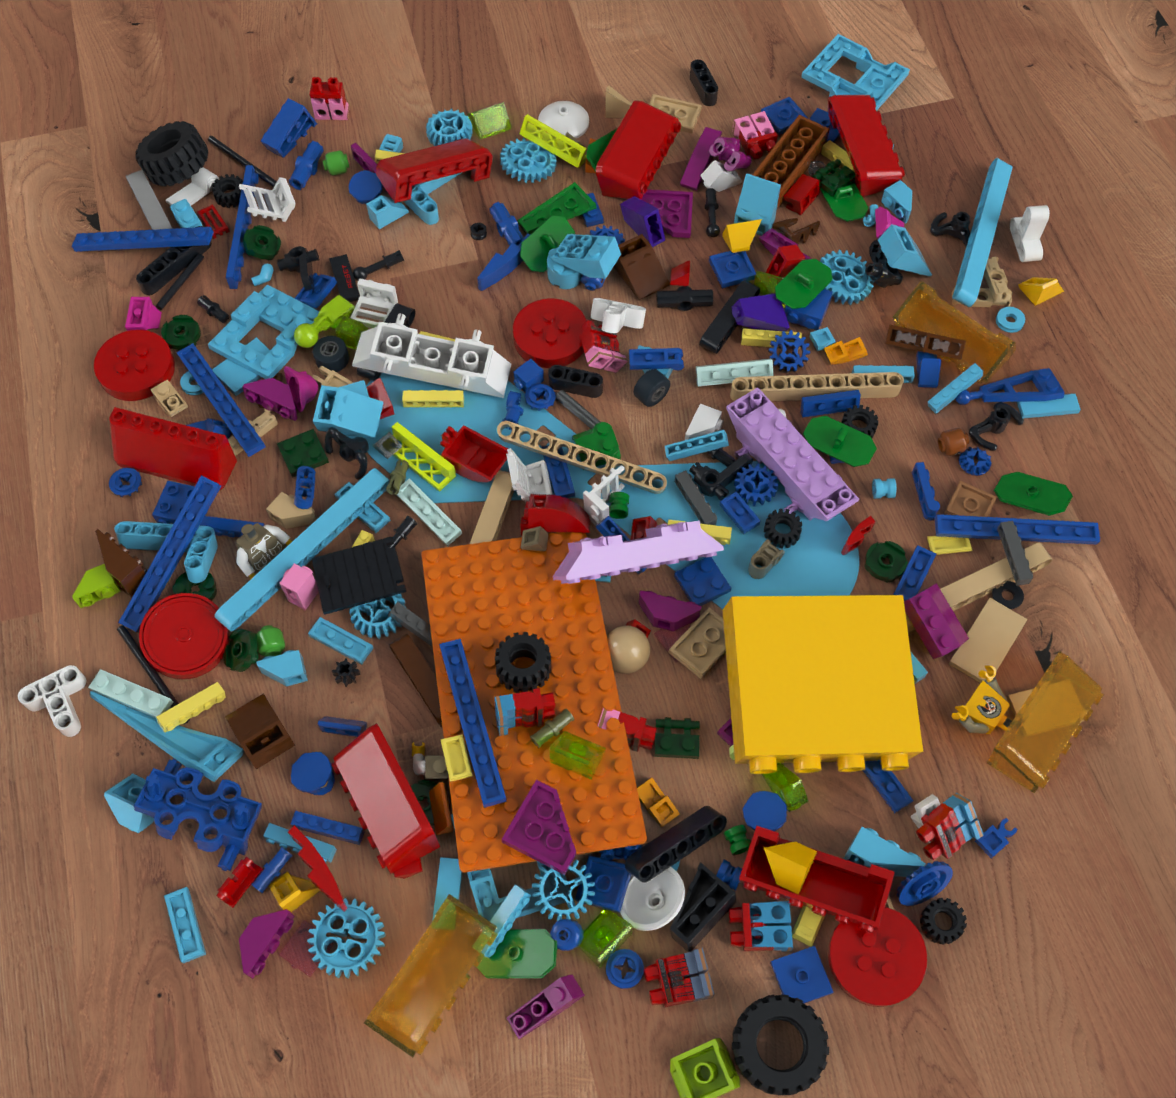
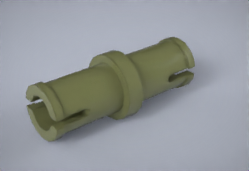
(397, 477)
(552, 728)

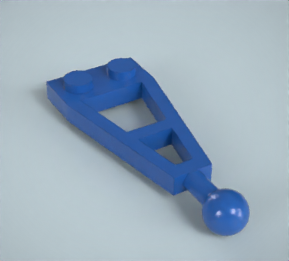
(1043, 379)

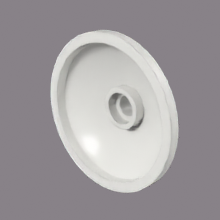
(565, 117)
(641, 899)

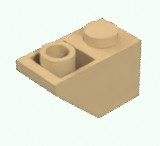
(168, 398)
(287, 515)

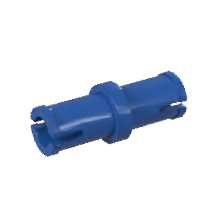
(271, 870)

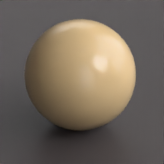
(628, 649)

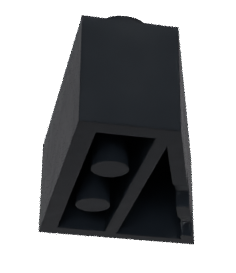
(702, 908)

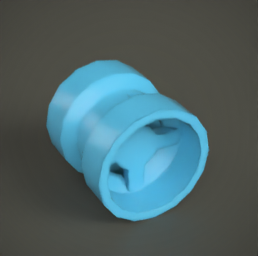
(884, 488)

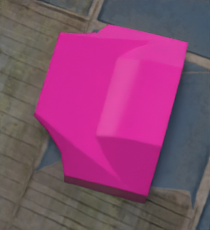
(884, 220)
(142, 314)

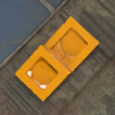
(849, 351)
(656, 802)

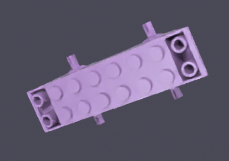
(799, 468)
(611, 555)

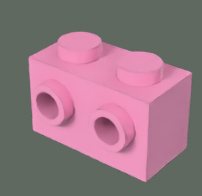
(299, 586)

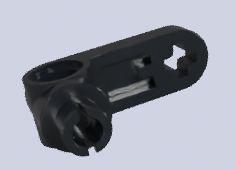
(300, 260)
(880, 271)
(720, 480)

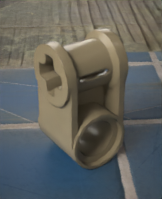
(767, 557)

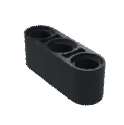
(703, 82)
(567, 377)

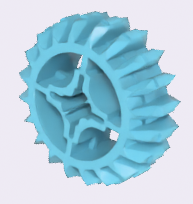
(448, 125)
(376, 625)
(572, 907)

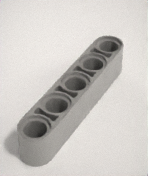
(148, 201)

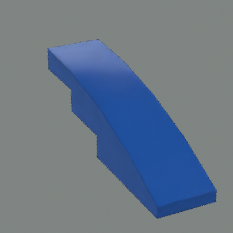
(500, 266)

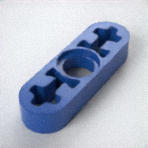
(304, 492)

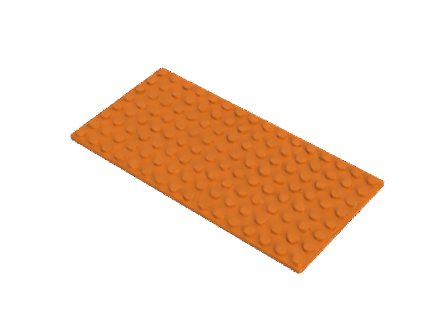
(482, 598)

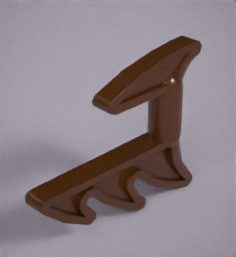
(796, 236)

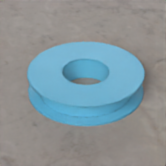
(1010, 326)
(189, 389)

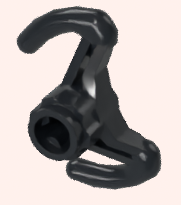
(957, 227)
(994, 423)
(349, 449)

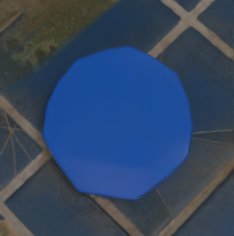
(365, 186)
(313, 773)
(765, 810)

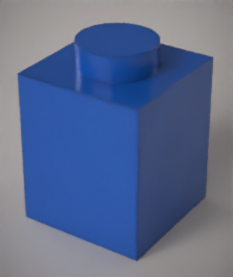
(528, 375)

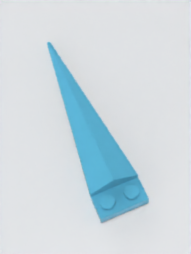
(190, 747)

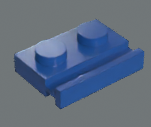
(322, 287)

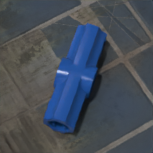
(306, 165)
(506, 224)

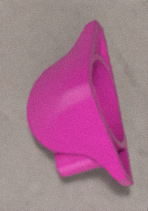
(302, 387)

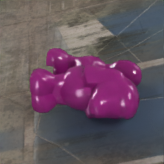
(729, 151)

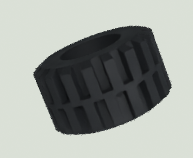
(518, 647)

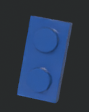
(594, 216)
(739, 512)

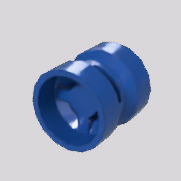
(729, 874)

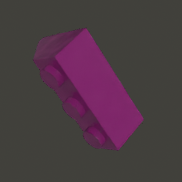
(935, 621)

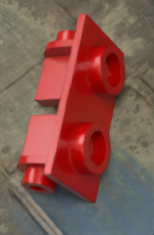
(234, 888)

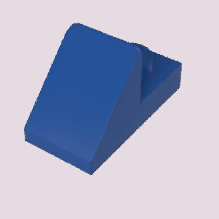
(928, 369)

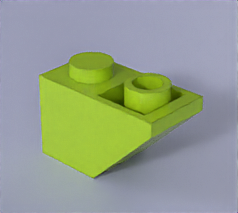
(95, 586)

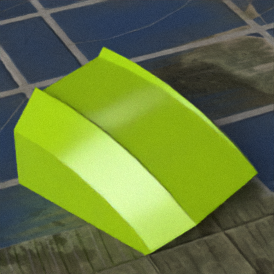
(704, 1071)

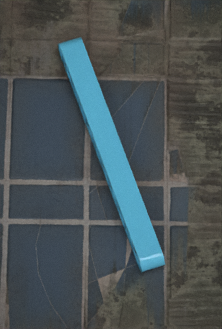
(982, 233)
(302, 549)

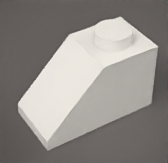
(718, 178)
(704, 422)

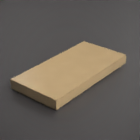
(988, 640)

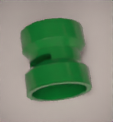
(618, 507)
(737, 839)

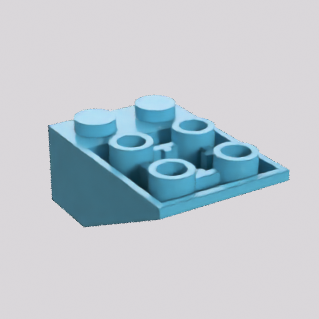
(757, 202)
(902, 251)
(588, 254)
(347, 412)
(870, 849)

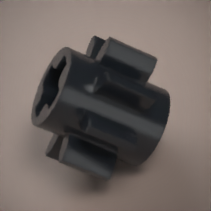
(351, 671)

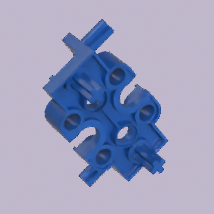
(230, 831)

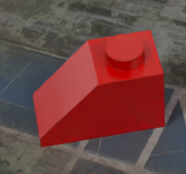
(785, 260)

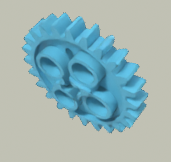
(527, 161)
(849, 277)
(340, 959)

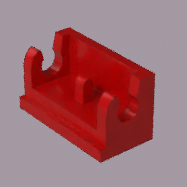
(802, 194)

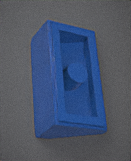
(342, 726)

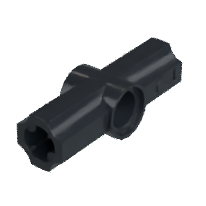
(684, 298)

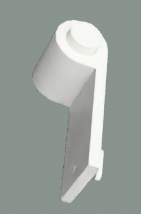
(197, 189)

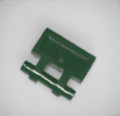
(839, 177)
(677, 745)

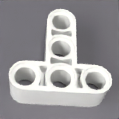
(1027, 232)
(617, 314)
(59, 695)

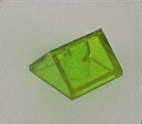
(490, 120)
(576, 754)
(605, 936)

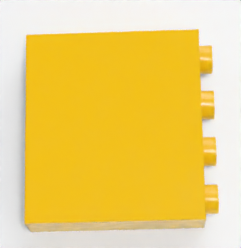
(821, 682)

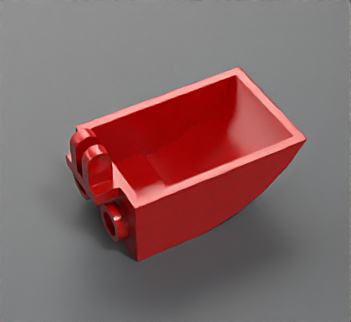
(473, 454)
(554, 515)

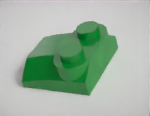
(599, 439)

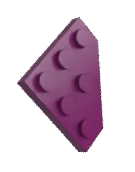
(674, 210)
(542, 829)

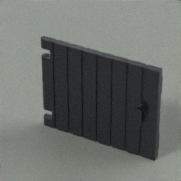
(358, 575)

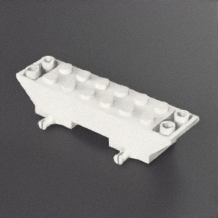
(456, 364)

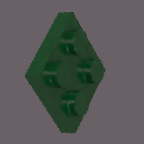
(302, 451)

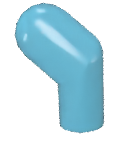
(870, 220)
(265, 275)

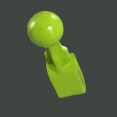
(329, 316)

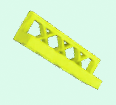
(550, 141)
(426, 454)

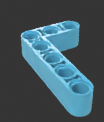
(422, 203)
(152, 535)

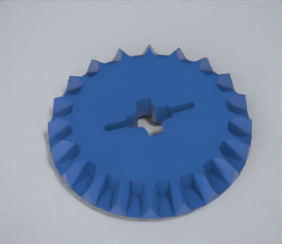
(924, 883)

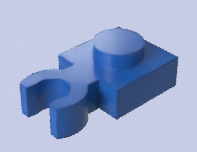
(994, 839)

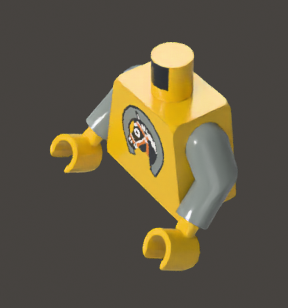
(985, 707)

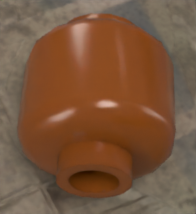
(953, 441)

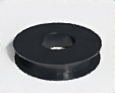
(1018, 595)

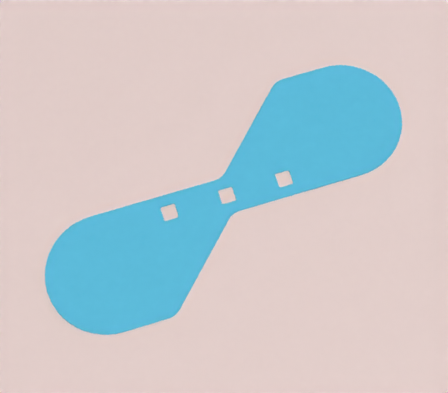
(806, 569)

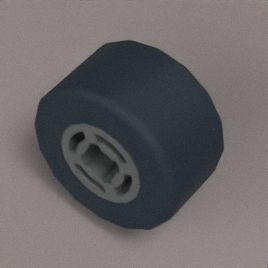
(331, 353)
(651, 387)

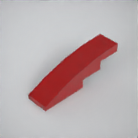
(320, 874)

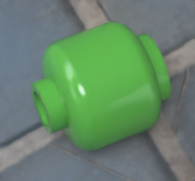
(336, 163)
(270, 641)

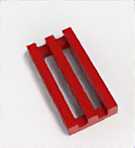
(218, 230)

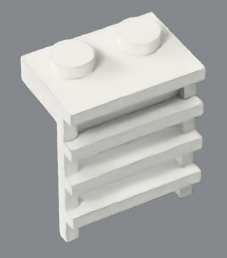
(279, 200)
(376, 297)
(528, 478)
(593, 504)

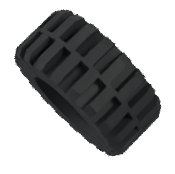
(172, 153)
(814, 1040)

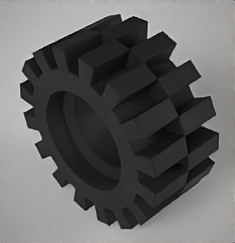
(225, 184)
(864, 415)
(784, 518)
(933, 930)

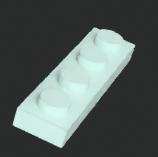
(727, 372)
(429, 512)
(130, 694)

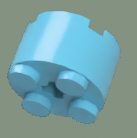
(560, 274)

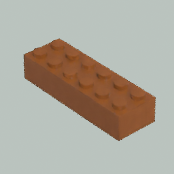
(793, 154)

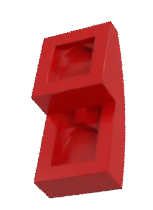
(857, 535)

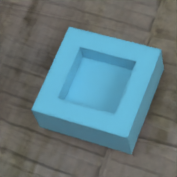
(822, 338)

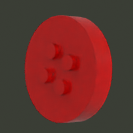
(549, 332)
(133, 364)
(183, 636)
(878, 965)

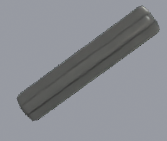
(578, 410)

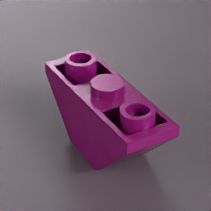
(272, 396)
(668, 611)
(262, 939)

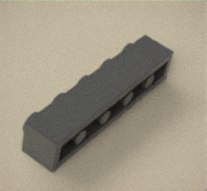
(695, 499)
(1015, 553)
(411, 622)

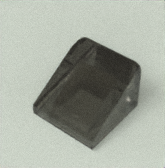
(387, 445)

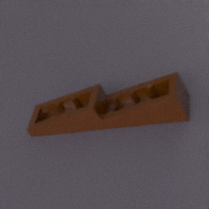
(925, 342)

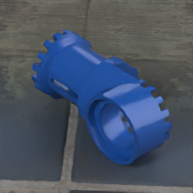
(513, 410)

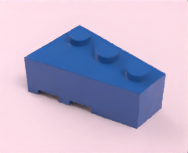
(287, 128)

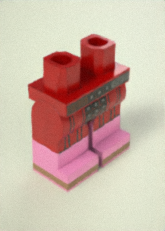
(328, 97)
(755, 135)
(601, 347)
(636, 730)

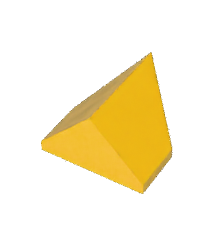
(740, 235)
(1040, 289)
(790, 864)
(292, 891)

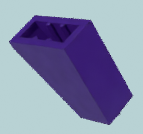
(643, 219)
(761, 313)

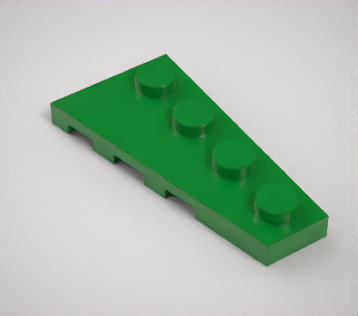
(567, 204)

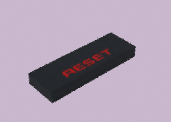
(344, 277)

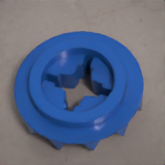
(537, 391)
(967, 463)
(125, 474)
(618, 959)

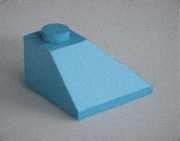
(122, 800)

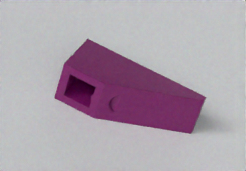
(545, 1005)

